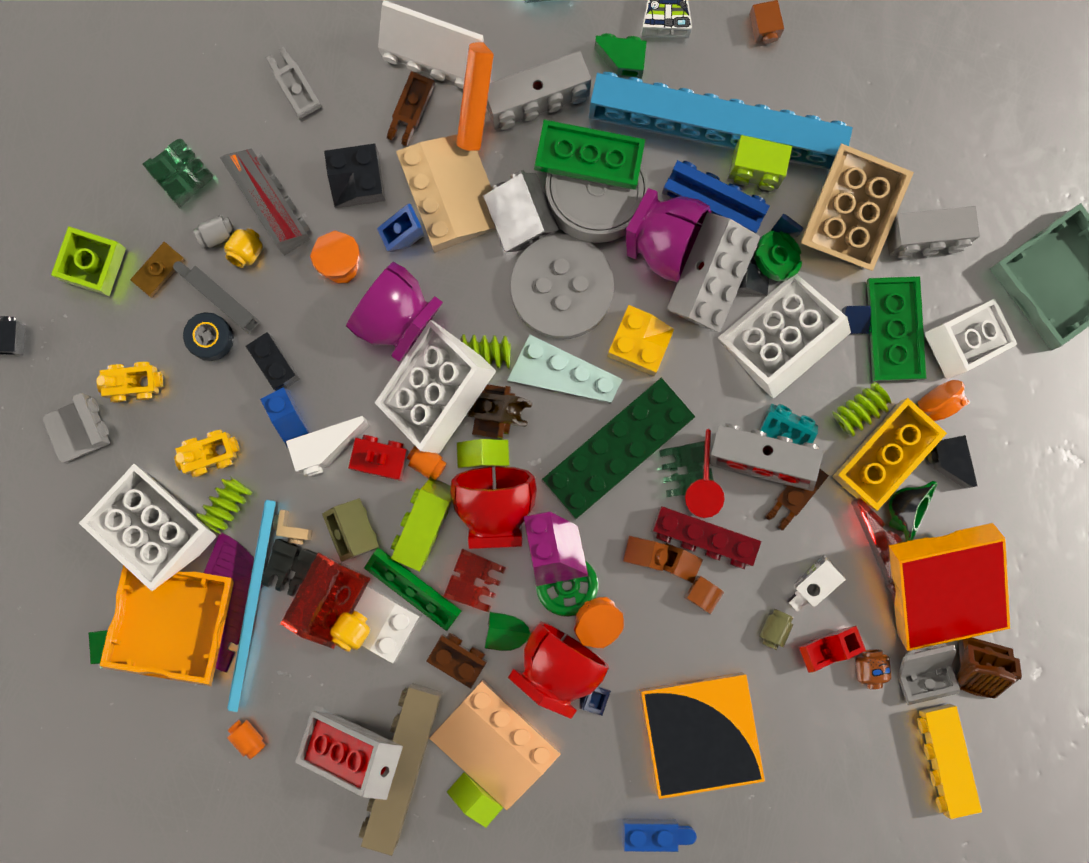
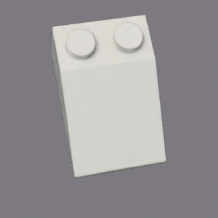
(970, 339)
(324, 446)
(388, 623)

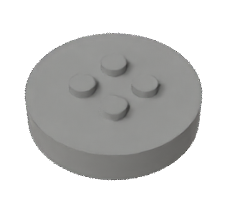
(593, 209)
(562, 286)

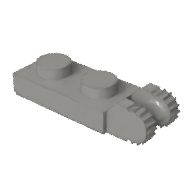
(294, 85)

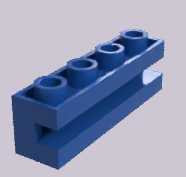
(722, 198)

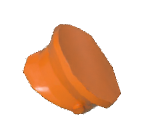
(336, 256)
(944, 400)
(598, 623)

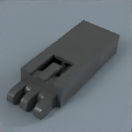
(217, 296)

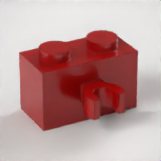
(378, 458)

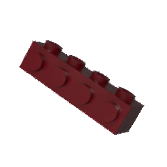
(705, 536)

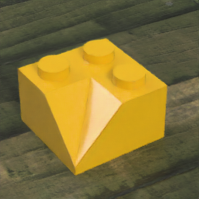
(640, 341)

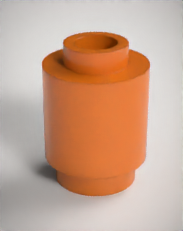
(426, 463)
(245, 738)

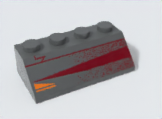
(266, 200)

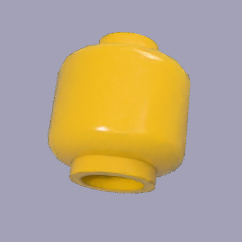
(243, 247)
(350, 631)

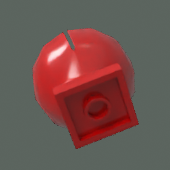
(496, 514)
(558, 670)

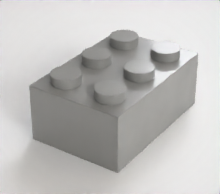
(933, 231)

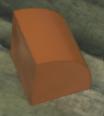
(682, 563)
(704, 594)

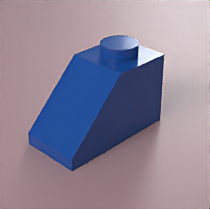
(401, 229)
(284, 415)

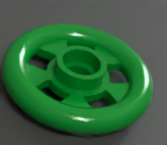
(557, 605)

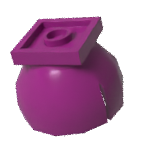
(665, 232)
(393, 311)

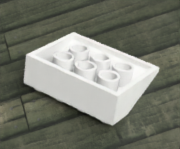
(424, 43)
(785, 334)
(434, 388)
(147, 528)

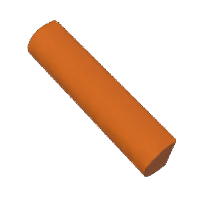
(474, 96)

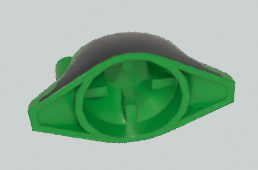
(909, 507)

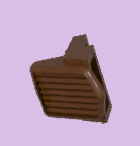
(986, 668)

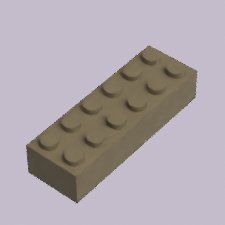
(412, 731)

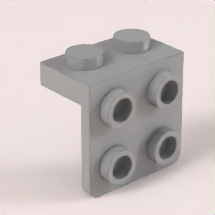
(76, 428)
(928, 674)

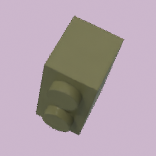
(350, 530)

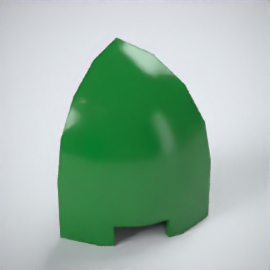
(505, 632)

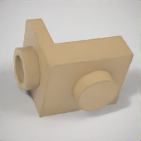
(294, 535)

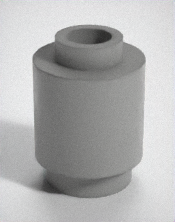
(213, 231)

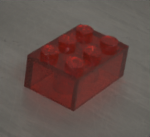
(322, 597)

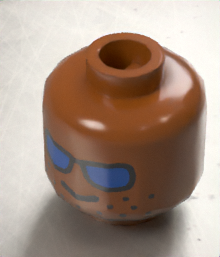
(873, 668)

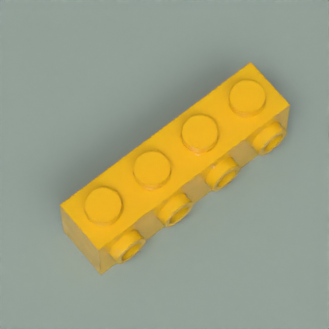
(949, 761)

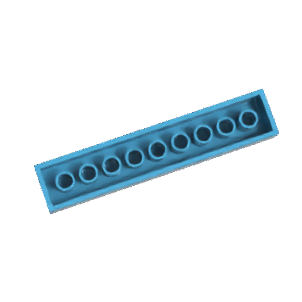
(713, 119)

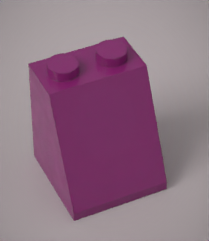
(554, 548)

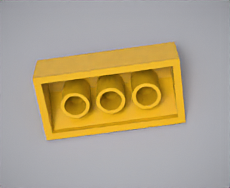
(889, 454)

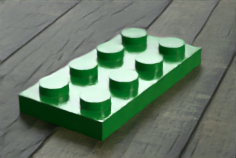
(589, 154)
(896, 329)

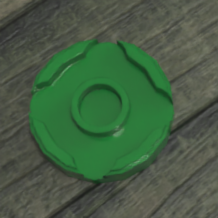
(778, 256)

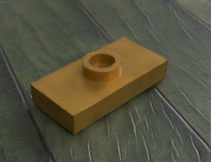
(156, 269)

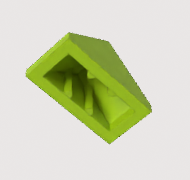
(482, 453)
(474, 800)

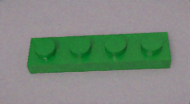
(412, 589)

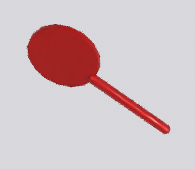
(705, 496)

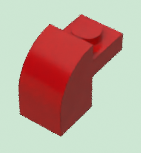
(832, 648)

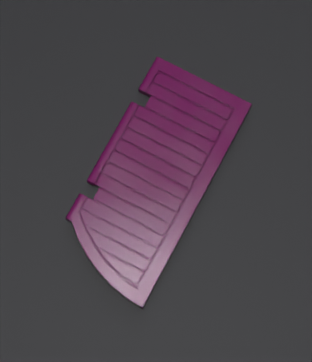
(235, 562)

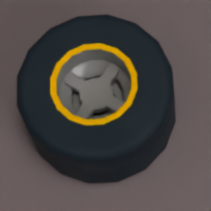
(204, 328)

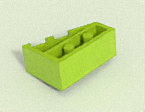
(422, 524)

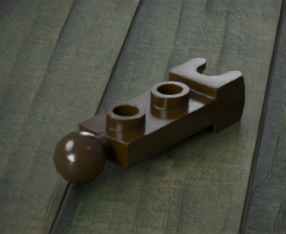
(500, 409)

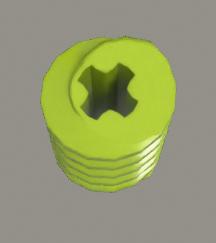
(491, 351)
(862, 408)
(225, 503)

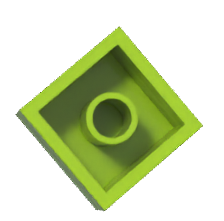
(759, 163)
(88, 261)

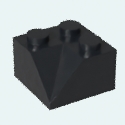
(354, 175)

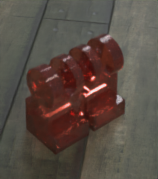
(463, 589)

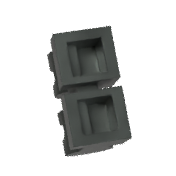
(286, 558)

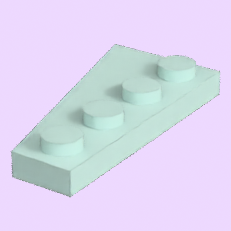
(556, 370)

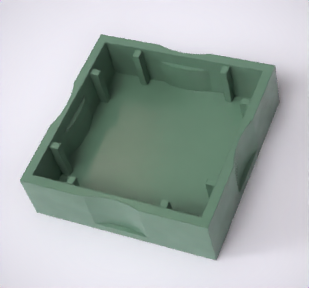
(1051, 278)

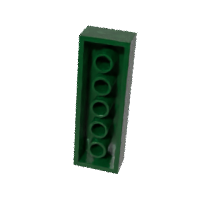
(618, 448)

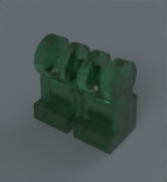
(166, 167)
(686, 456)

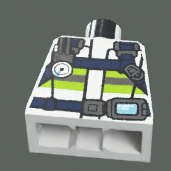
(667, 19)
(821, 573)

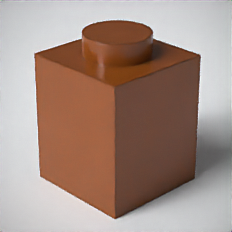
(766, 21)
(646, 553)

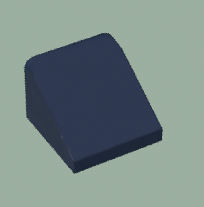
(858, 318)

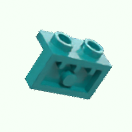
(782, 422)

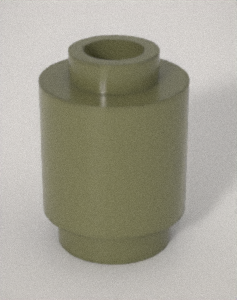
(776, 629)

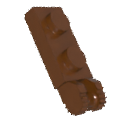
(411, 106)
(794, 500)

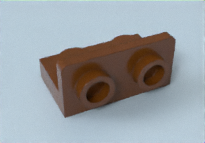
(457, 660)

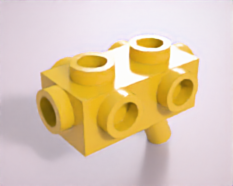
(123, 382)
(197, 455)

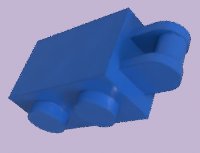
(656, 835)

